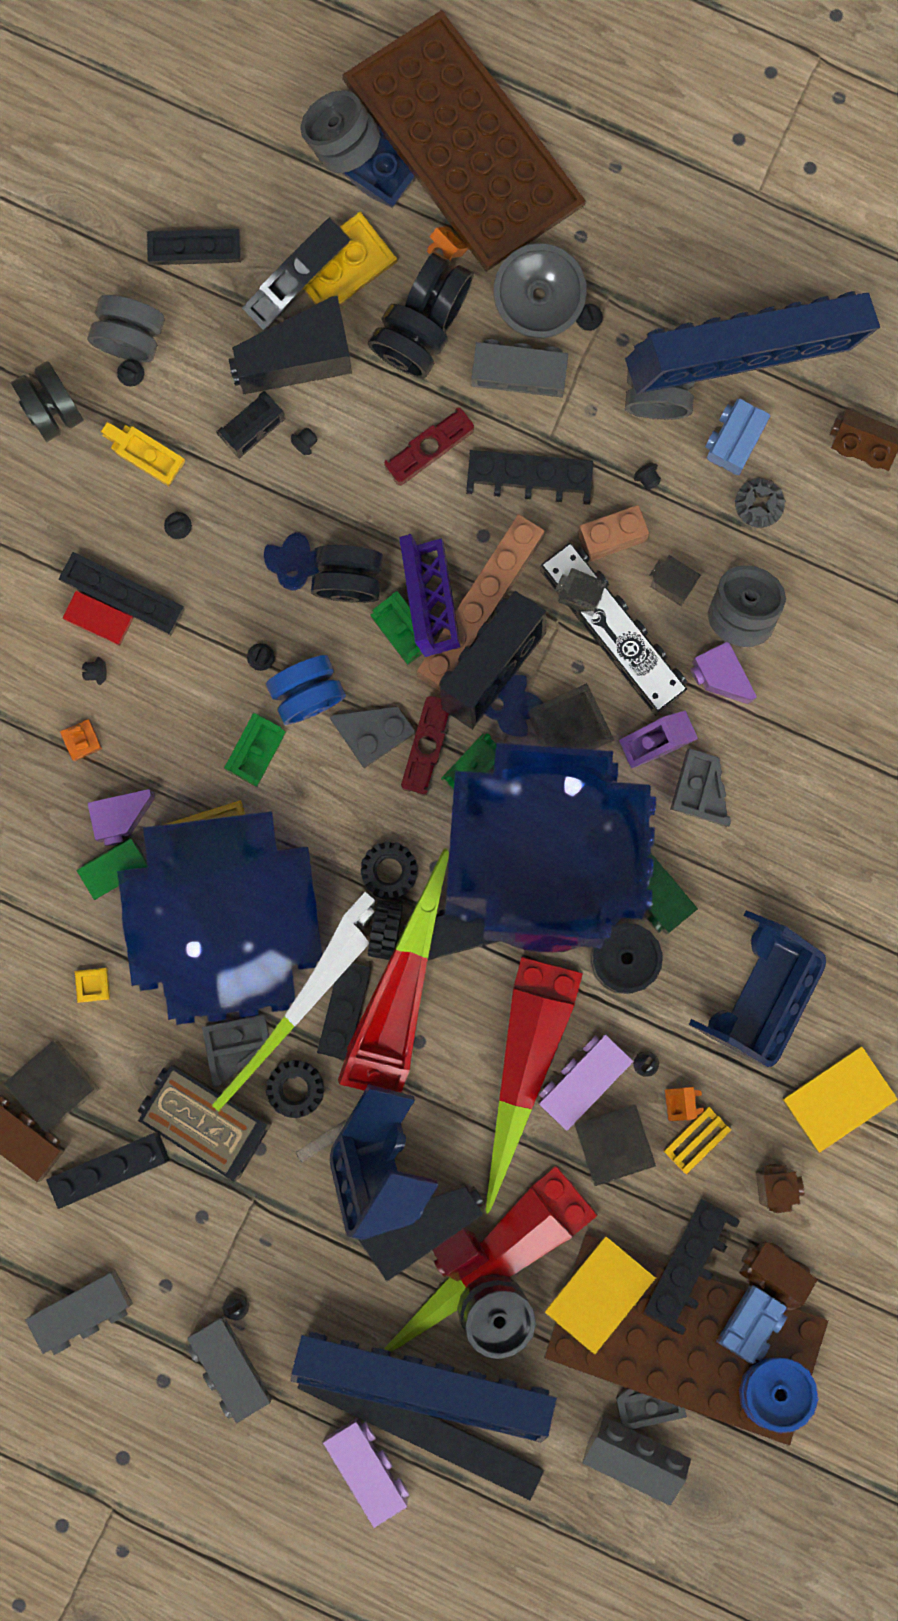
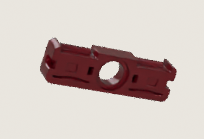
(447, 435)
(419, 765)

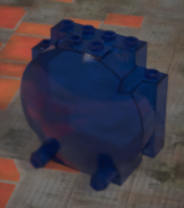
(549, 848)
(219, 917)

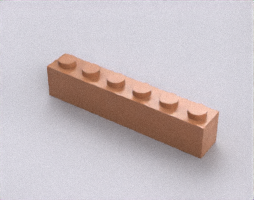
(485, 595)

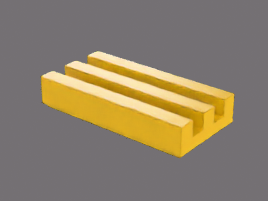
(717, 1121)

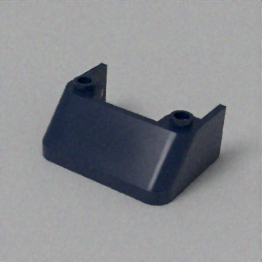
(772, 996)
(364, 1169)

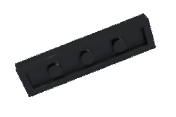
(121, 593)
(108, 1170)

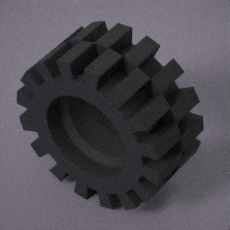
(389, 851)
(385, 929)
(275, 1089)

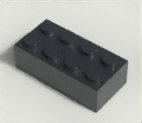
(492, 659)

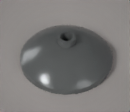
(545, 269)

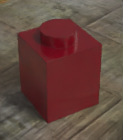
(459, 1255)

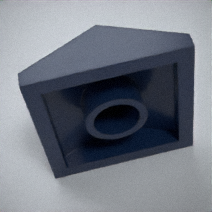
(383, 175)

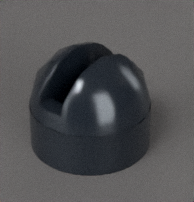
(640, 1060)
(231, 1301)

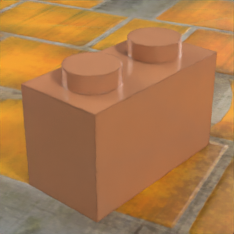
(613, 533)

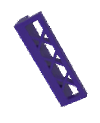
(418, 595)

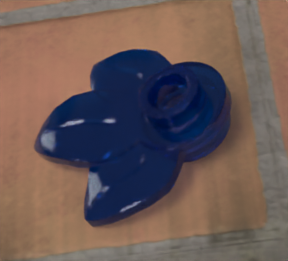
(292, 556)
(515, 707)

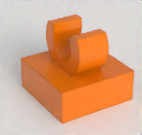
(448, 242)
(81, 740)
(682, 1103)

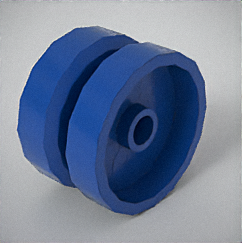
(305, 689)
(796, 1403)

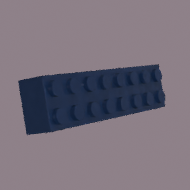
(751, 341)
(423, 1388)

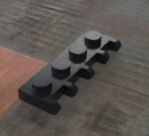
(530, 473)
(687, 1265)

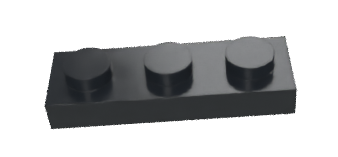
(193, 247)
(343, 1011)

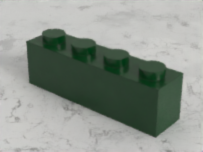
(669, 901)

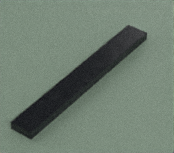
(441, 1440)

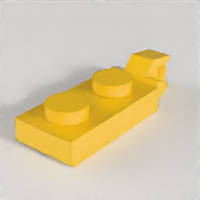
(144, 452)

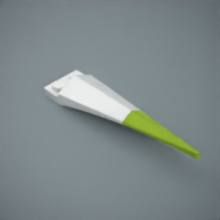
(341, 952)

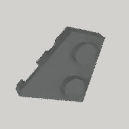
(373, 732)
(701, 789)
(233, 1045)
(642, 1410)

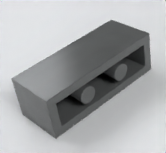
(519, 368)
(79, 1313)
(228, 1370)
(636, 1461)

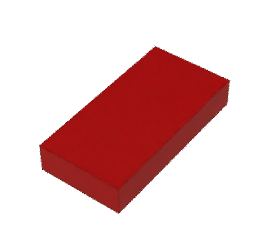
(97, 618)

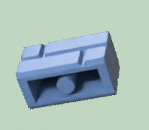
(737, 437)
(752, 1325)

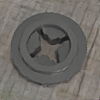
(757, 516)

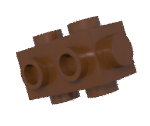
(865, 439)
(779, 1188)
(777, 1275)

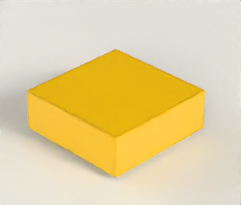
(92, 985)

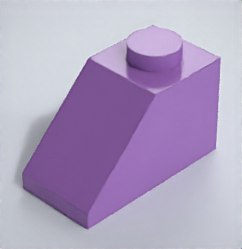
(723, 674)
(658, 739)
(118, 815)

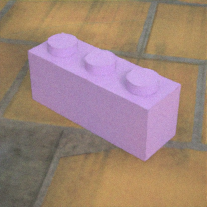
(584, 1081)
(367, 1471)

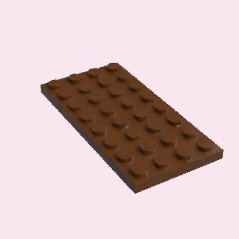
(464, 140)
(688, 1367)

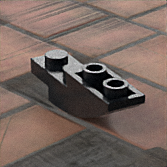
(296, 273)

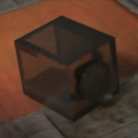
(673, 579)
(580, 591)

